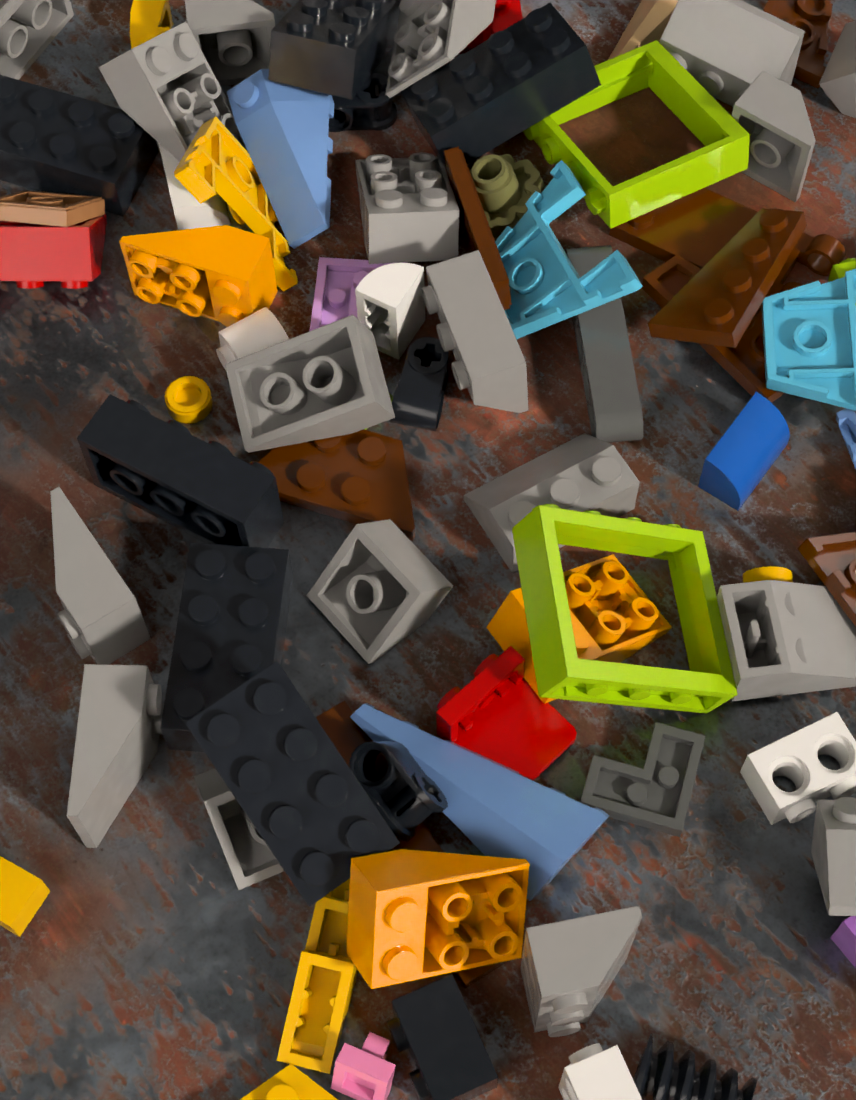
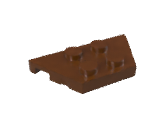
(346, 477)

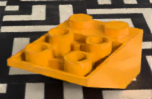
(203, 271)
(607, 616)
(433, 913)

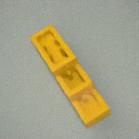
(320, 988)

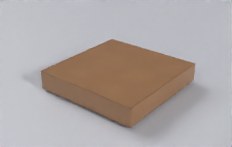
(50, 208)

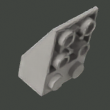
(432, 35)
(169, 89)
(407, 209)
(786, 638)

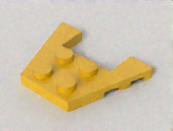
(222, 166)

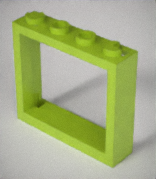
(652, 67)
(550, 627)

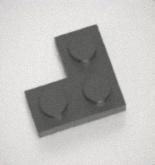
(649, 795)

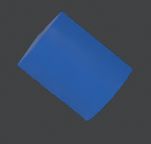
(745, 452)

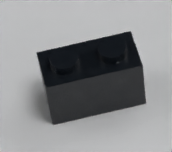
(442, 1043)

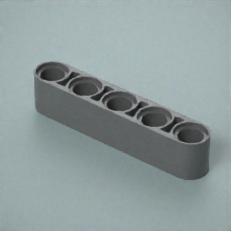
(606, 361)

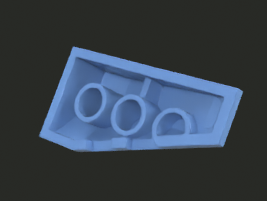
(289, 147)

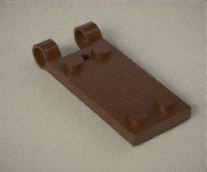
(705, 222)

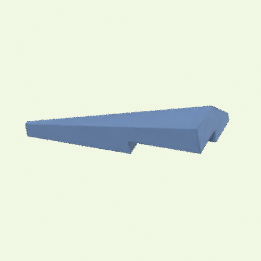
(494, 803)

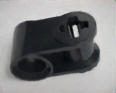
(359, 112)
(421, 389)
(404, 793)

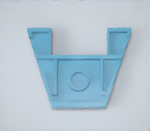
(539, 271)
(813, 341)

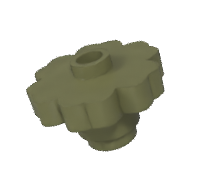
(504, 189)

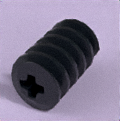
(672, 1080)

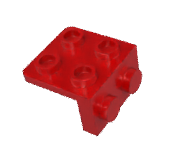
(504, 718)

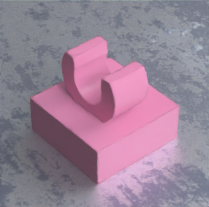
(364, 1071)

